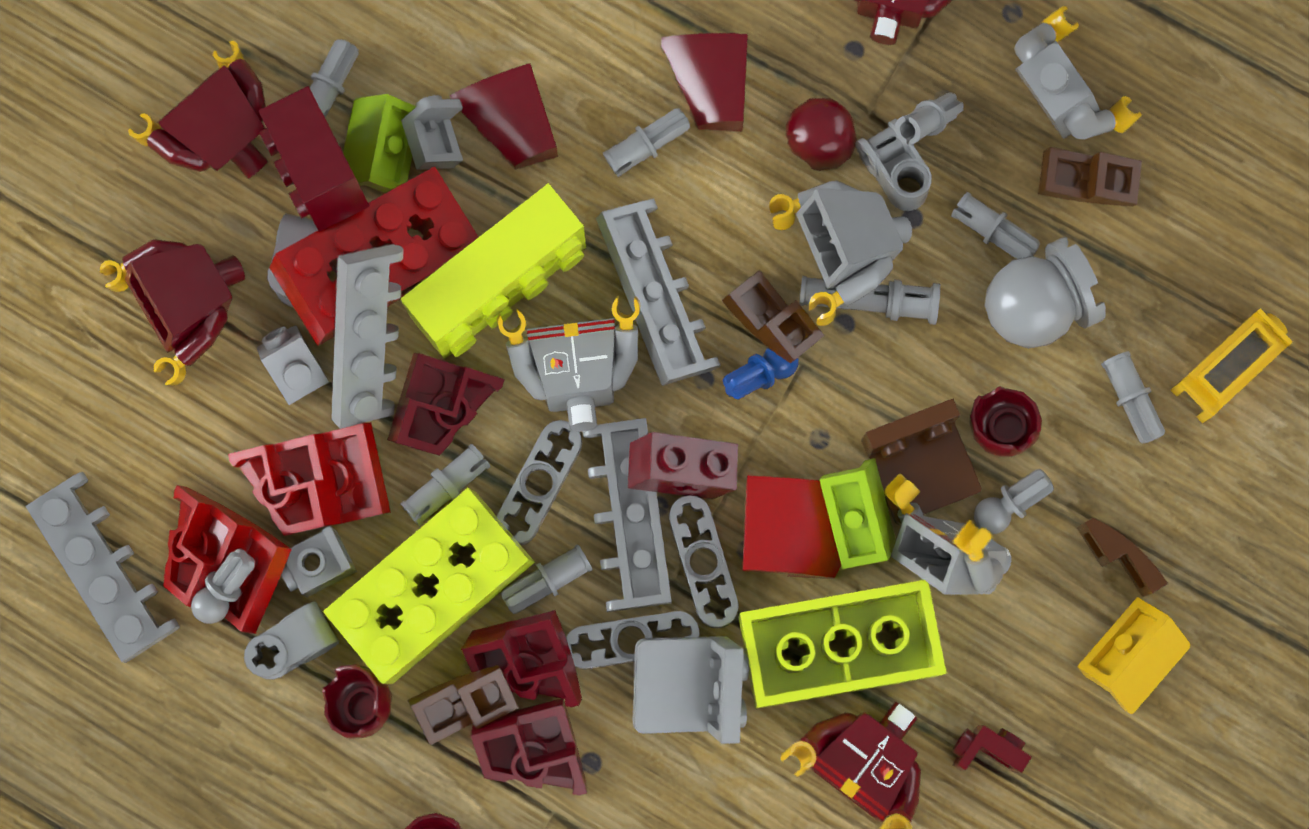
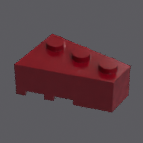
(311, 160)

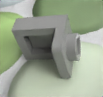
(432, 134)
(291, 363)

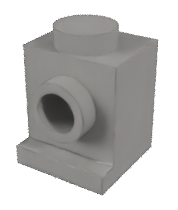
(334, 563)

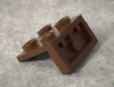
(928, 454)

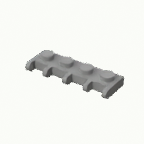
(645, 275)
(362, 335)
(634, 519)
(98, 570)

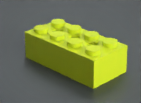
(496, 272)
(398, 579)
(859, 617)

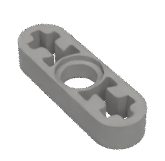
(564, 457)
(704, 525)
(594, 634)

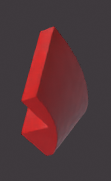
(317, 478)
(788, 528)
(202, 543)

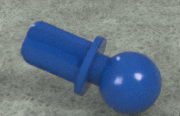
(758, 373)

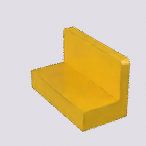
(1135, 654)

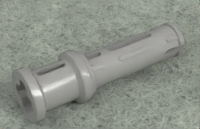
(893, 299)

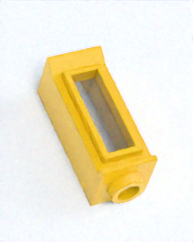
(1234, 363)

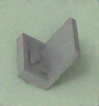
(690, 686)

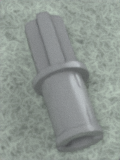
(332, 74)
(928, 118)
(645, 142)
(995, 227)
(1134, 397)
(546, 580)

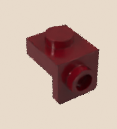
(1001, 747)

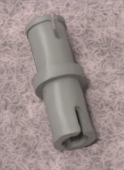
(445, 484)

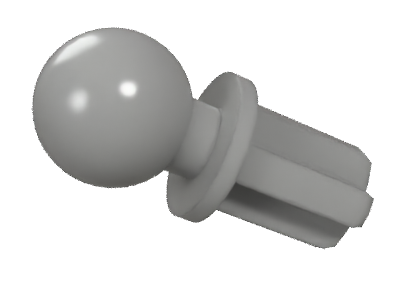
(996, 513)
(223, 586)

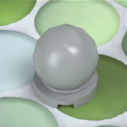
(1039, 298)

